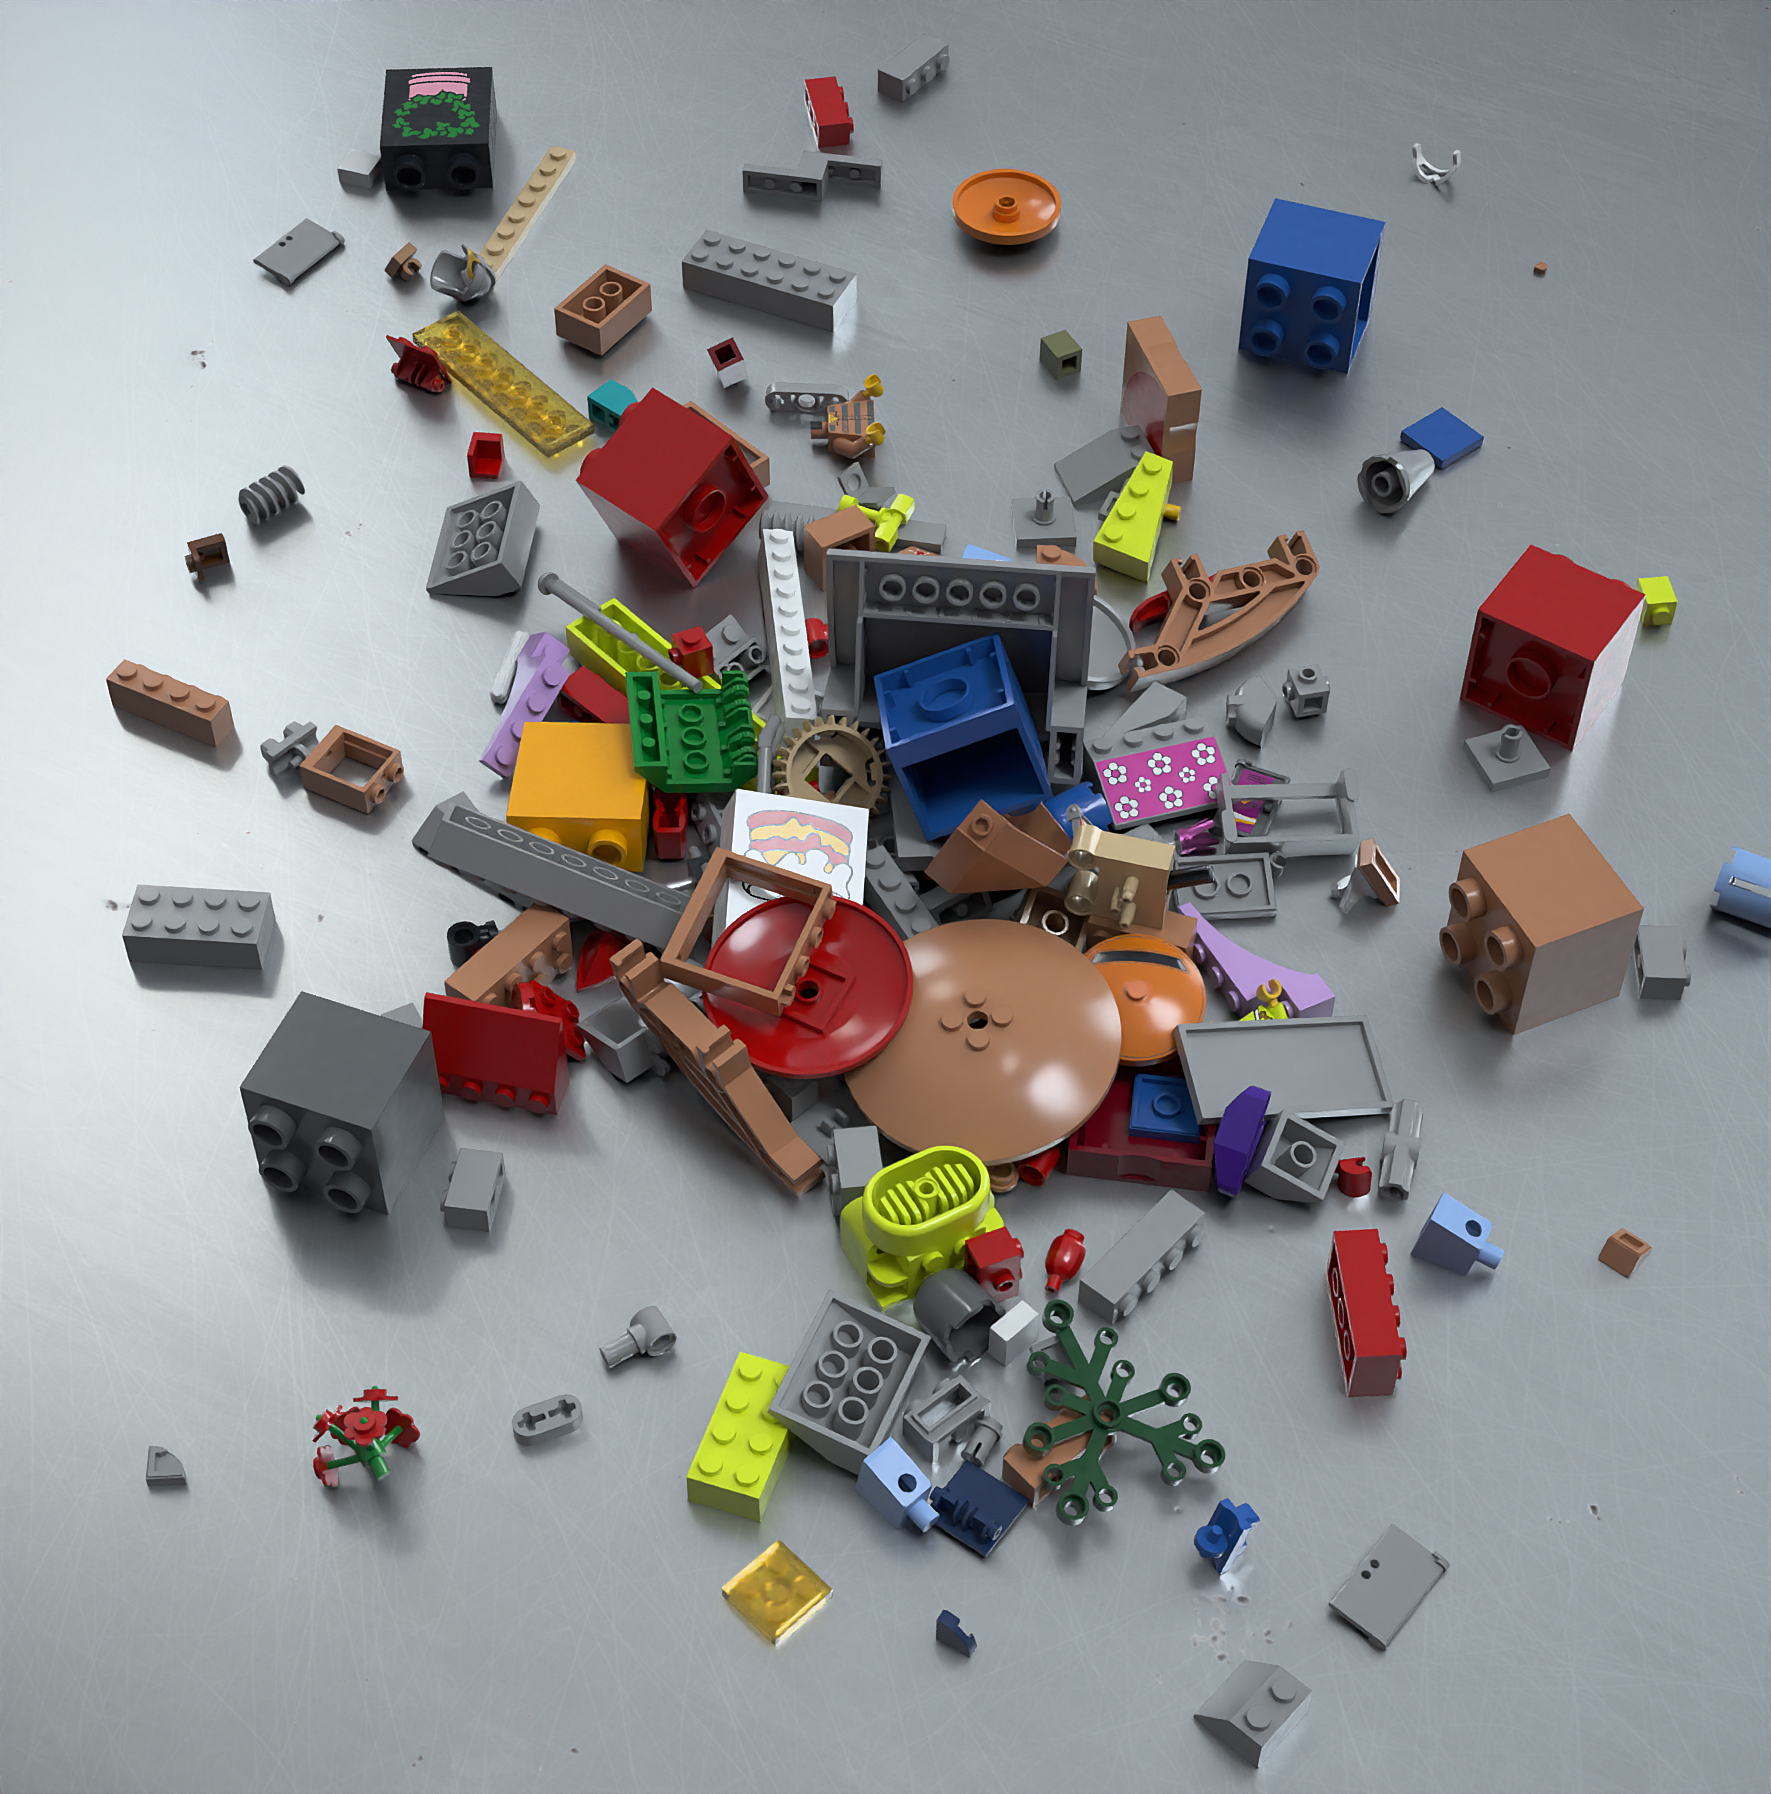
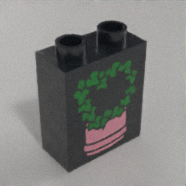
(438, 128)

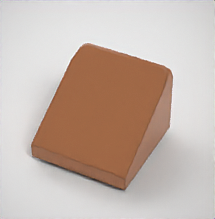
(1624, 1252)

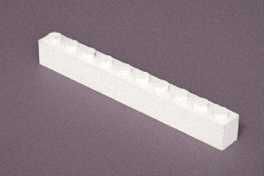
(786, 631)

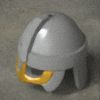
(460, 276)

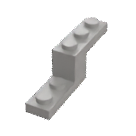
(812, 176)

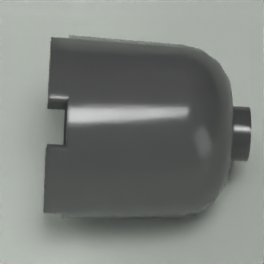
(956, 1313)

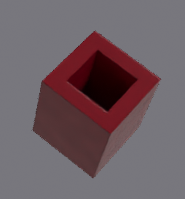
(728, 362)

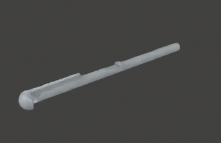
(551, 584)

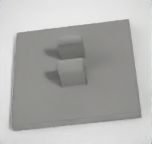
(830, 1113)

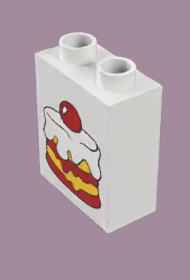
(796, 835)

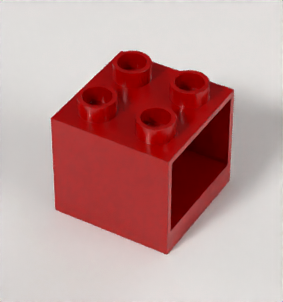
(672, 486)
(1551, 646)

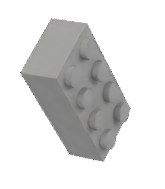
(199, 927)

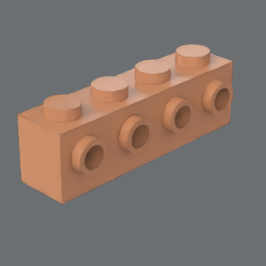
(170, 702)

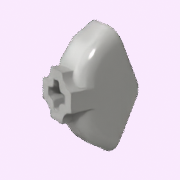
(1252, 710)

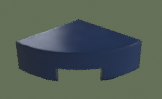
(952, 1635)

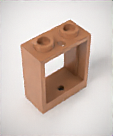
(331, 751)

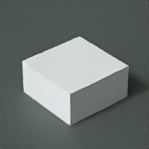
(360, 169)
(1013, 1333)

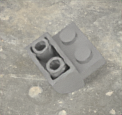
(735, 650)

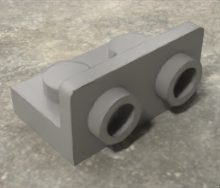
(707, 816)

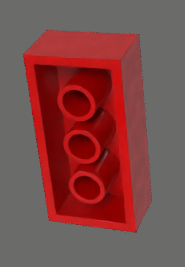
(1365, 1313)

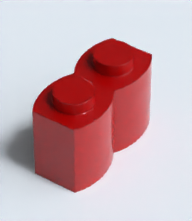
(670, 824)

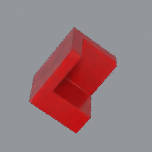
(485, 455)

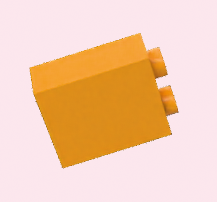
(582, 791)

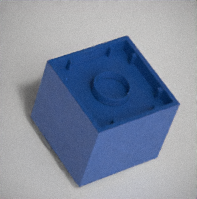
(1311, 285)
(962, 735)

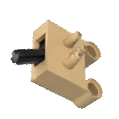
(1131, 879)

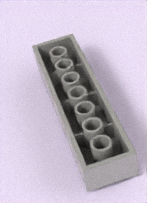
(557, 876)

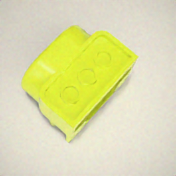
(917, 1221)

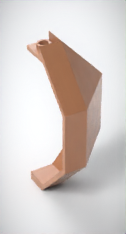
(1001, 852)

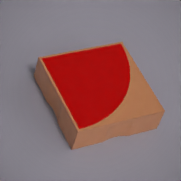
(1161, 394)

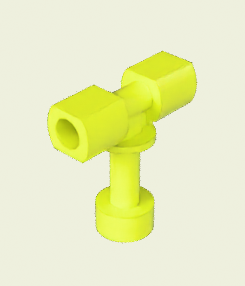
(886, 519)

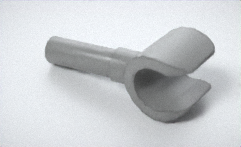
(1277, 863)

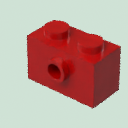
(995, 1263)

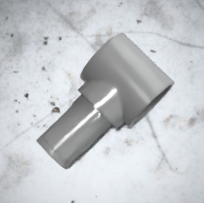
(646, 1333)

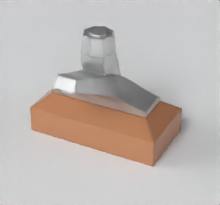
(1370, 877)

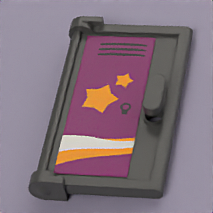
(1250, 814)

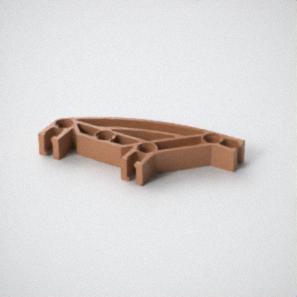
(1270, 594)
(716, 1068)

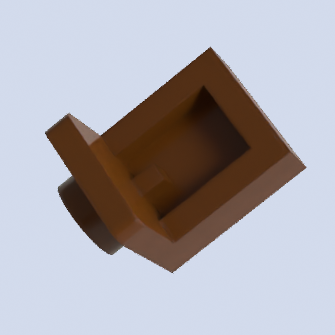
(205, 554)

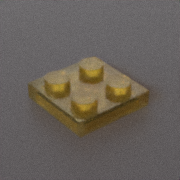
(777, 1592)

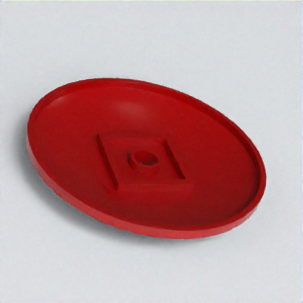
(859, 979)

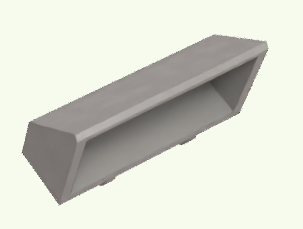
(624, 1039)

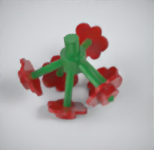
(362, 1432)

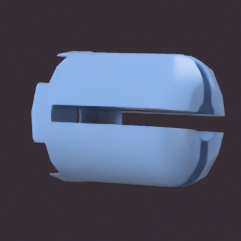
(1738, 900)

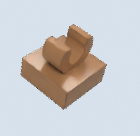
(402, 261)

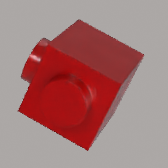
(692, 652)

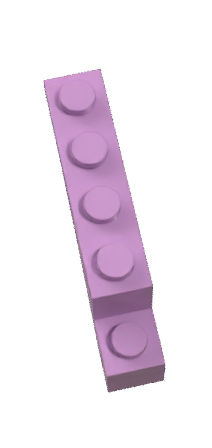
(534, 690)
(1241, 972)

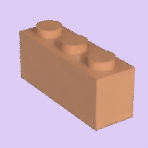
(1025, 1471)

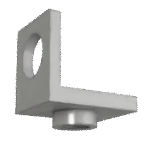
(867, 496)

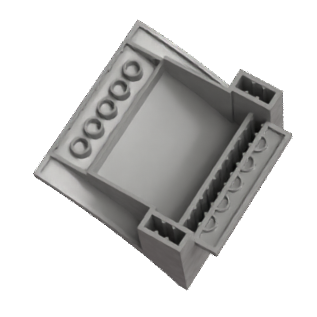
(912, 606)

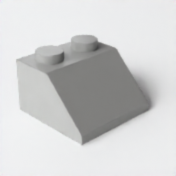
(1294, 1160)
(1255, 1709)

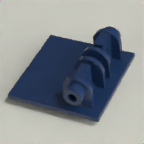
(976, 1507)

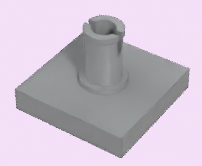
(1043, 521)
(1506, 758)

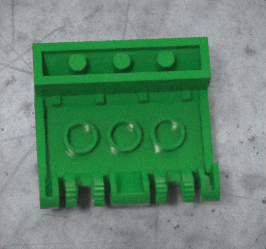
(692, 738)

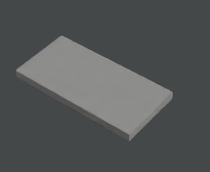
(1307, 1064)

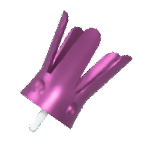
(1192, 838)

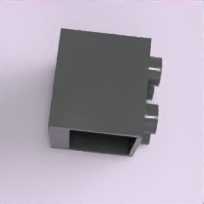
(343, 1104)

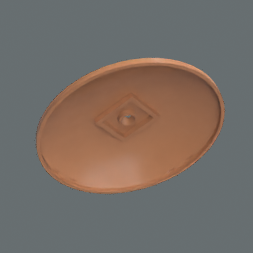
(1018, 1079)

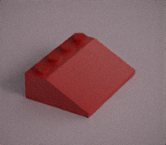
(497, 1053)

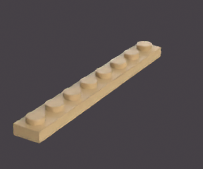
(527, 208)

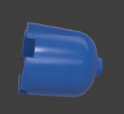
(1092, 807)

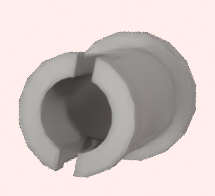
(985, 1435)

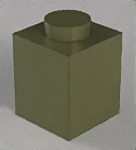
(1060, 354)

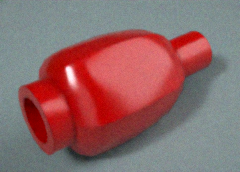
(1064, 1259)

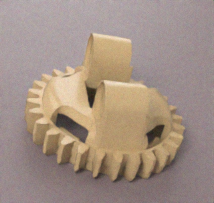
(847, 749)

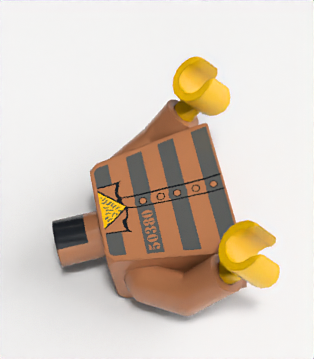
(852, 424)

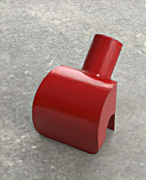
(1353, 1177)

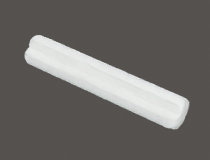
(507, 672)

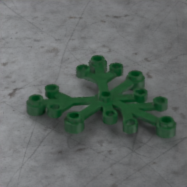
(1086, 1376)

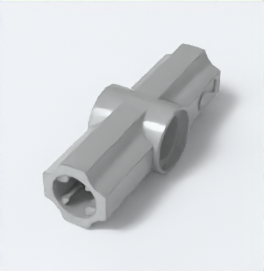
(1400, 1150)

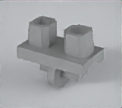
(292, 751)

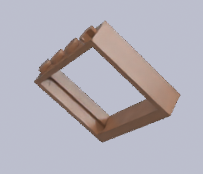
(765, 876)

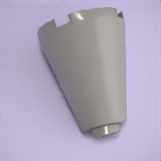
(1394, 478)

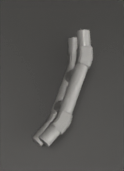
(767, 743)

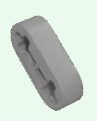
(547, 1420)

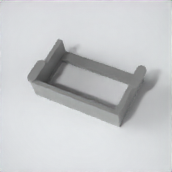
(1344, 792)

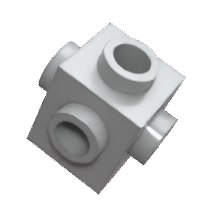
(1306, 690)

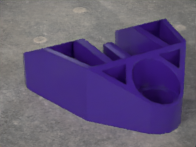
(1239, 1138)

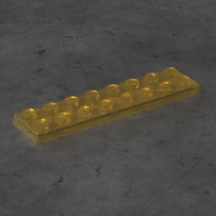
(504, 384)

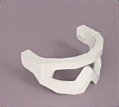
(1419, 160)

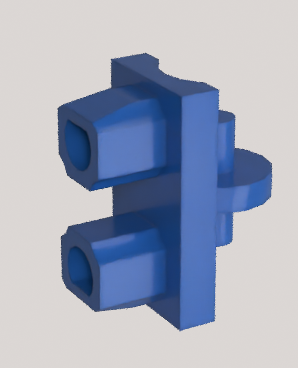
(1226, 1533)

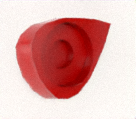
(594, 961)

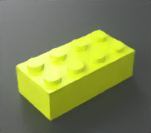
(742, 1443)

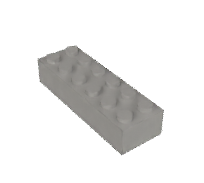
(769, 280)

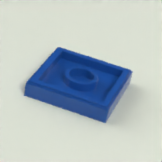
(1442, 437)
(1163, 1109)

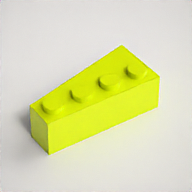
(1134, 523)

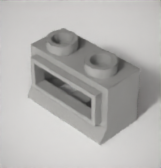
(952, 1424)

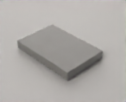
(1240, 887)

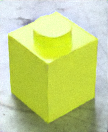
(1659, 600)

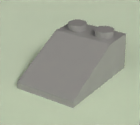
(1102, 464)

